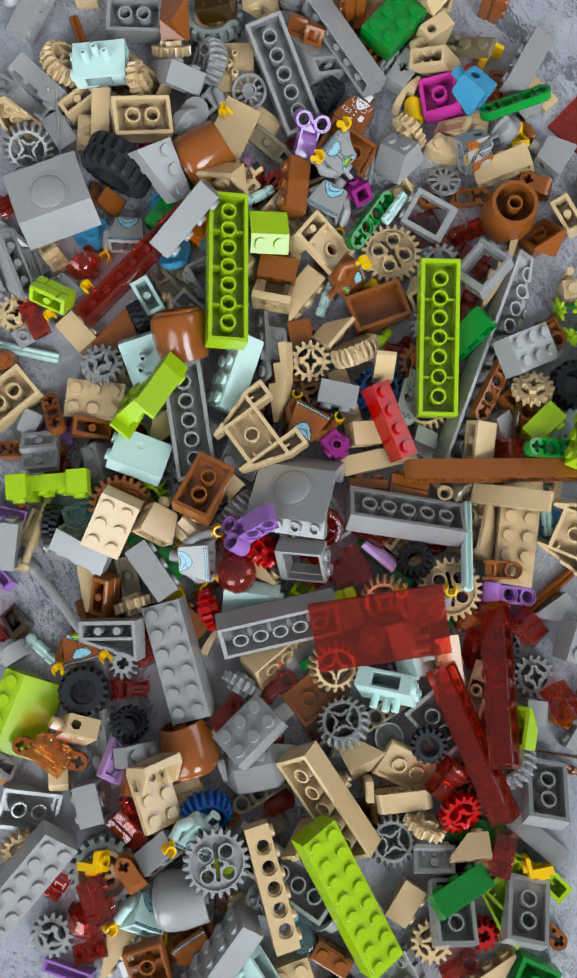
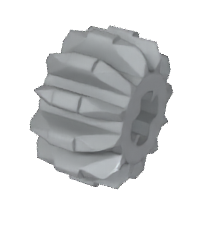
(119, 667)

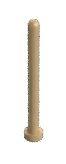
(23, 566)

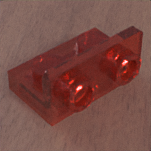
(561, 702)

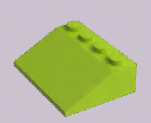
(25, 706)

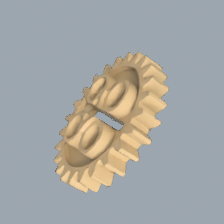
(404, 246)
(452, 567)

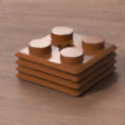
(150, 950)

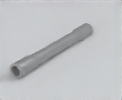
(72, 617)

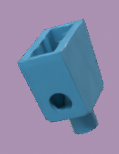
(472, 88)

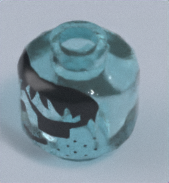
(310, 939)

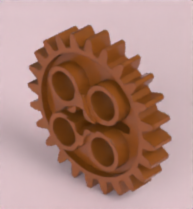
(124, 485)

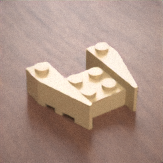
(254, 434)
(564, 536)

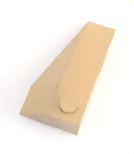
(12, 113)
(264, 665)

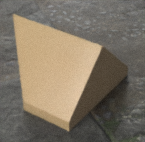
(361, 758)

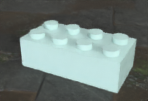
(233, 376)

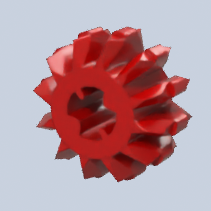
(486, 939)

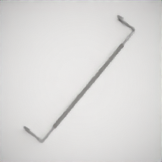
(57, 121)

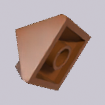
(174, 20)
(543, 239)

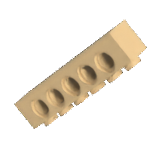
(282, 941)

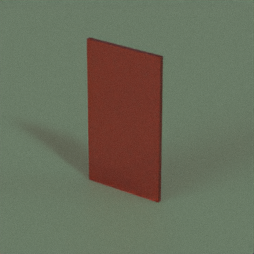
(380, 628)

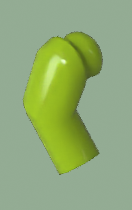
(384, 336)

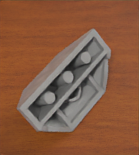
(18, 263)
(260, 775)

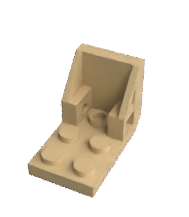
(273, 296)
(154, 792)

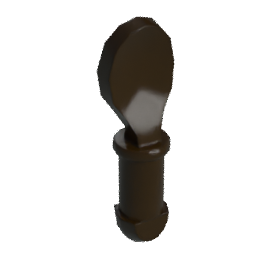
(516, 421)

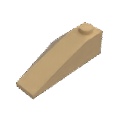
(482, 530)

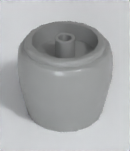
(178, 905)

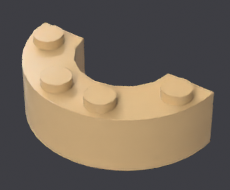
(442, 148)

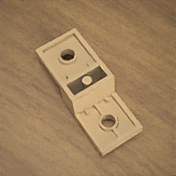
(314, 236)

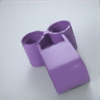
(308, 133)
(248, 528)
(495, 591)

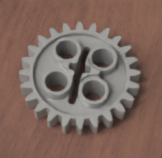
(233, 858)

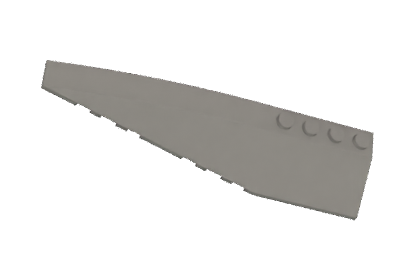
(508, 313)

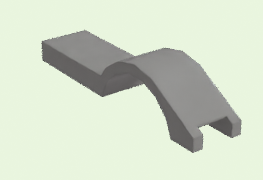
(20, 97)

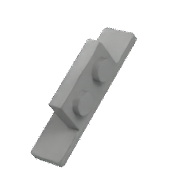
(270, 352)
(98, 747)

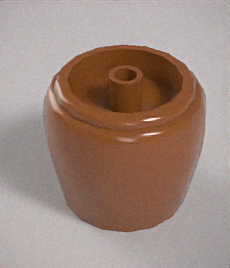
(201, 149)
(509, 211)
(180, 332)
(195, 744)

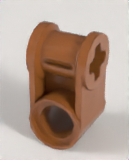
(541, 184)
(555, 330)
(498, 570)
(130, 875)

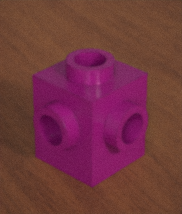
(358, 191)
(339, 440)

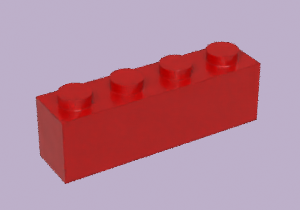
(389, 421)

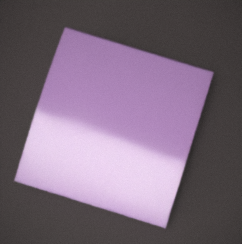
(381, 555)
(107, 766)

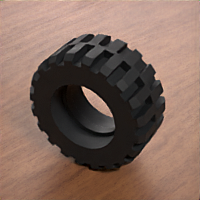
(109, 162)

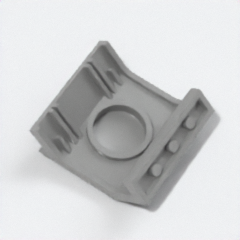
(51, 200)
(299, 492)

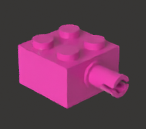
(438, 99)

